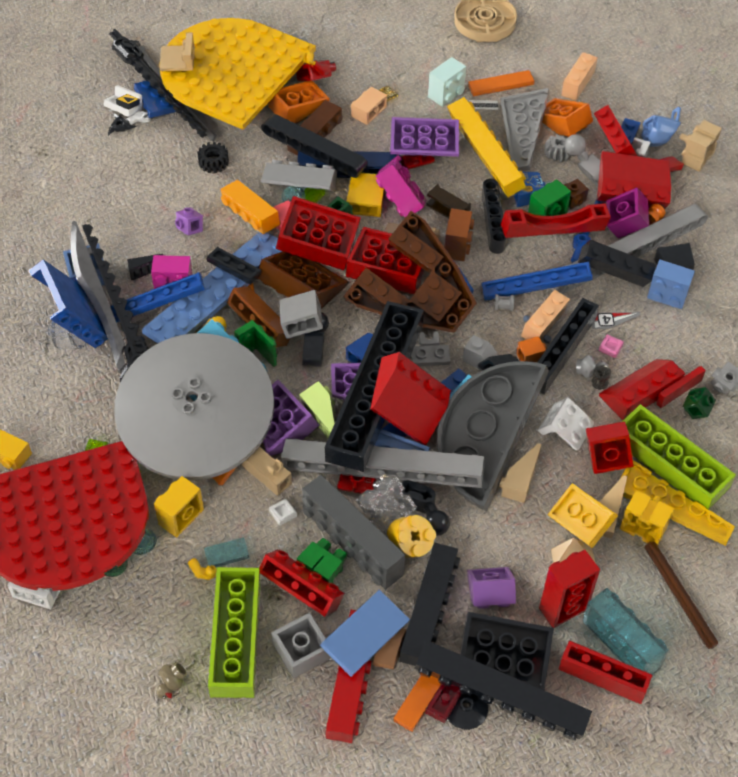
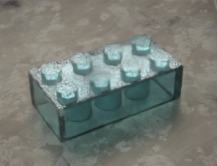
(624, 632)

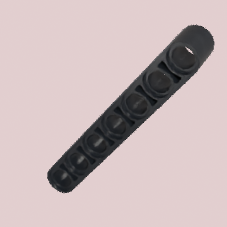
(314, 145)

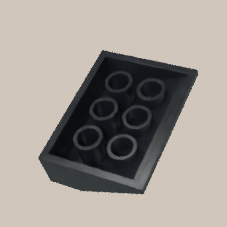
(508, 646)

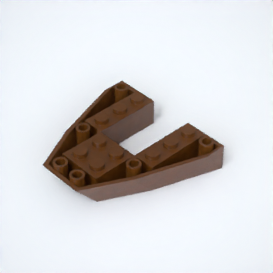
(441, 296)

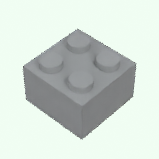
(300, 645)

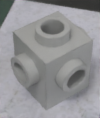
(725, 378)

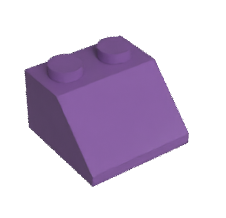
(491, 587)

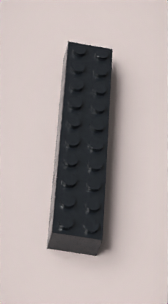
(357, 424)

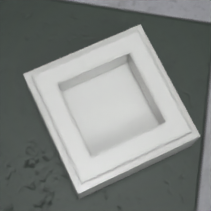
(282, 512)

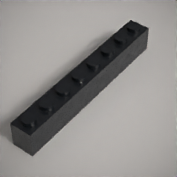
(503, 690)

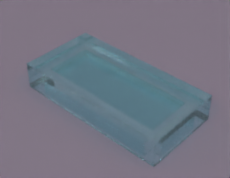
(226, 552)

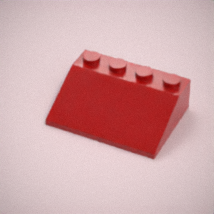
(626, 172)
(318, 233)
(376, 254)
(409, 397)

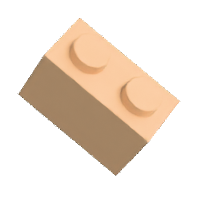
(368, 105)

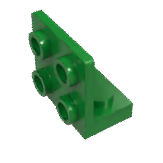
(254, 337)

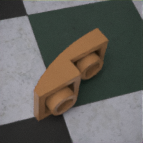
(389, 654)

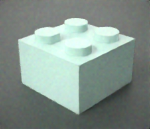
(447, 81)

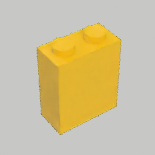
(366, 195)

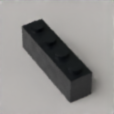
(617, 263)

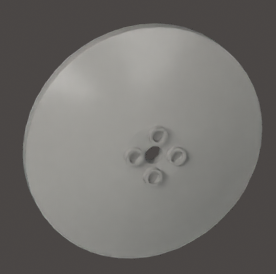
(201, 435)

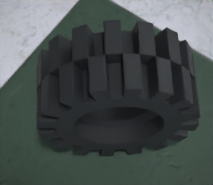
(213, 150)

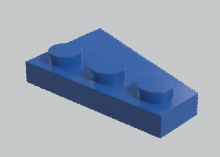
(152, 100)

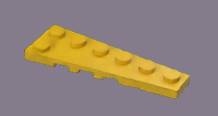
(686, 512)

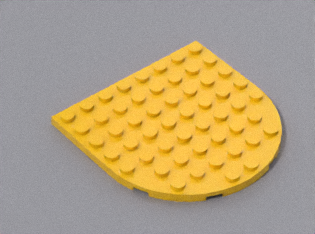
(235, 68)

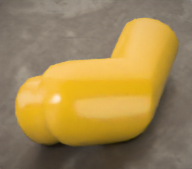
(201, 572)

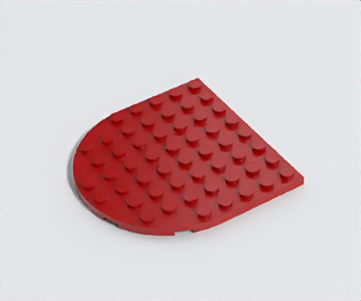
(71, 518)

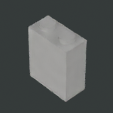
(300, 314)

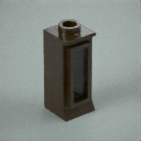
(443, 201)

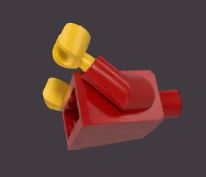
(316, 69)

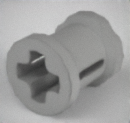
(504, 302)

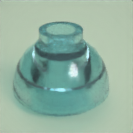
(291, 191)
(147, 543)

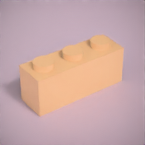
(579, 76)
(545, 316)

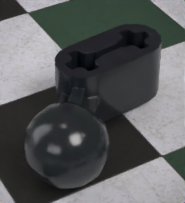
(314, 345)
(424, 499)

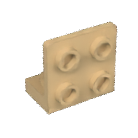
(178, 57)

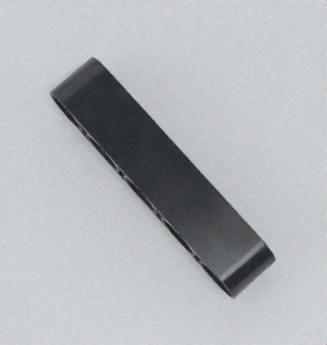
(493, 216)

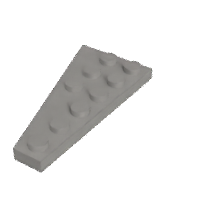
(522, 122)

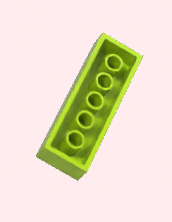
(677, 458)
(234, 633)

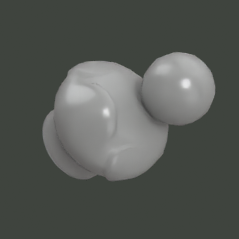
(587, 365)

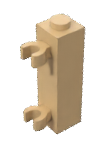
(268, 471)

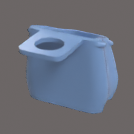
(660, 129)

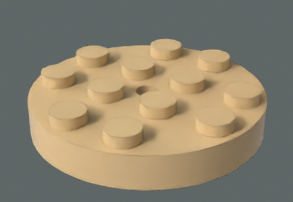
(485, 19)

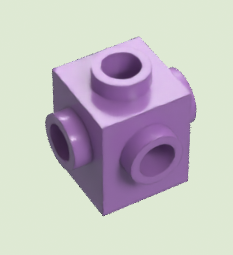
(189, 221)

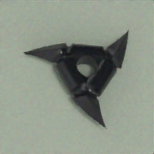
(116, 127)

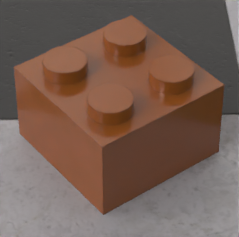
(459, 234)

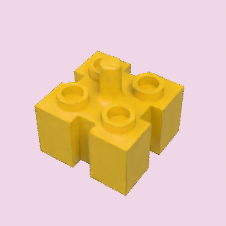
(646, 517)

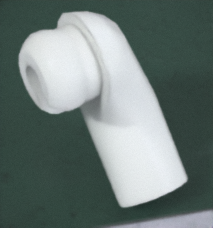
(140, 116)

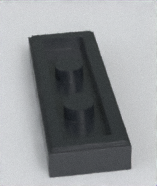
(234, 265)

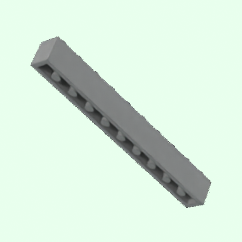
(406, 464)

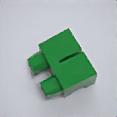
(319, 560)

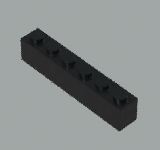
(568, 340)
(430, 601)

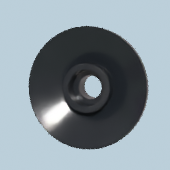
(468, 717)

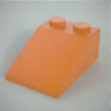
(297, 101)
(567, 116)

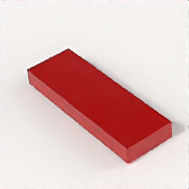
(680, 386)

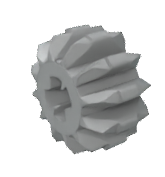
(556, 149)

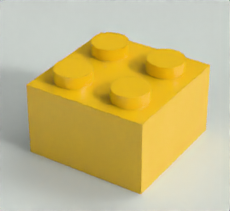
(178, 506)

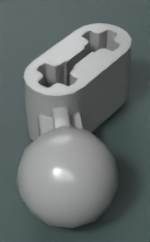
(589, 164)

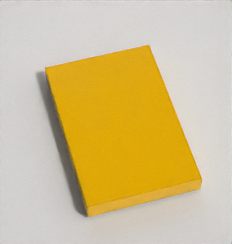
(582, 515)

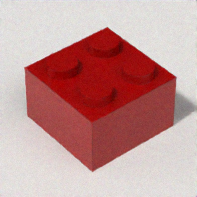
(609, 447)

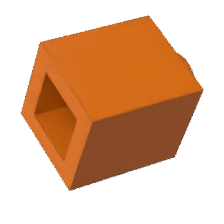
(531, 349)

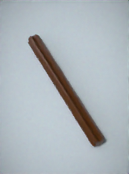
(681, 595)

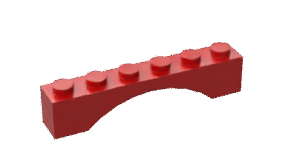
(522, 224)

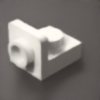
(641, 147)

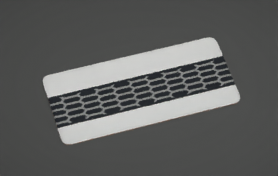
(485, 104)

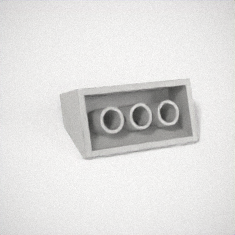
(300, 176)

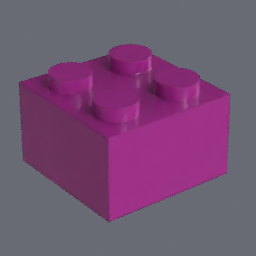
(628, 213)

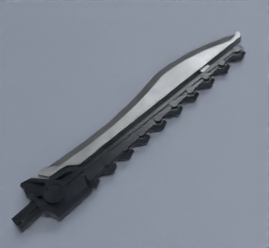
(135, 55)
(89, 281)

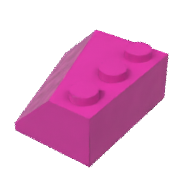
(400, 188)

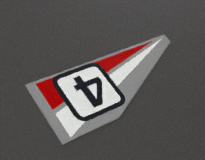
(610, 320)

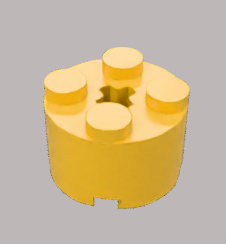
(412, 535)

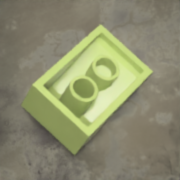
(320, 405)

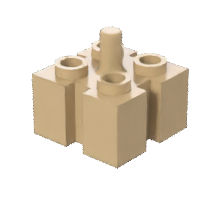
(700, 145)

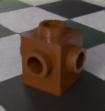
(578, 193)

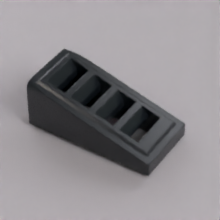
(140, 266)

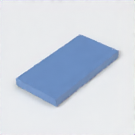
(364, 633)

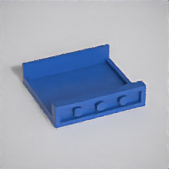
(75, 308)

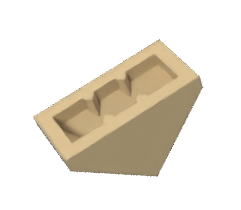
(563, 550)

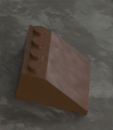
(297, 275)

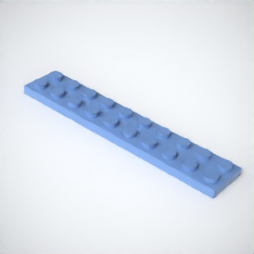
(194, 310)

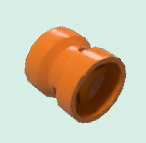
(656, 213)

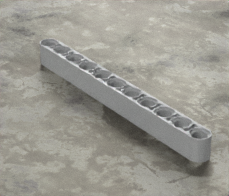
(652, 237)

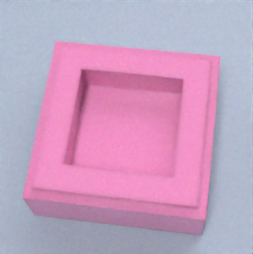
(611, 346)

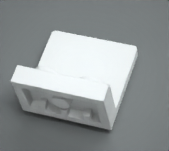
(568, 422)
(42, 597)

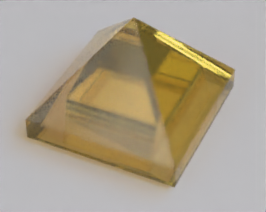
(391, 94)

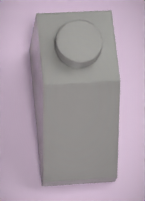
(477, 351)

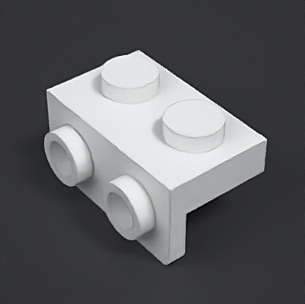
(120, 91)

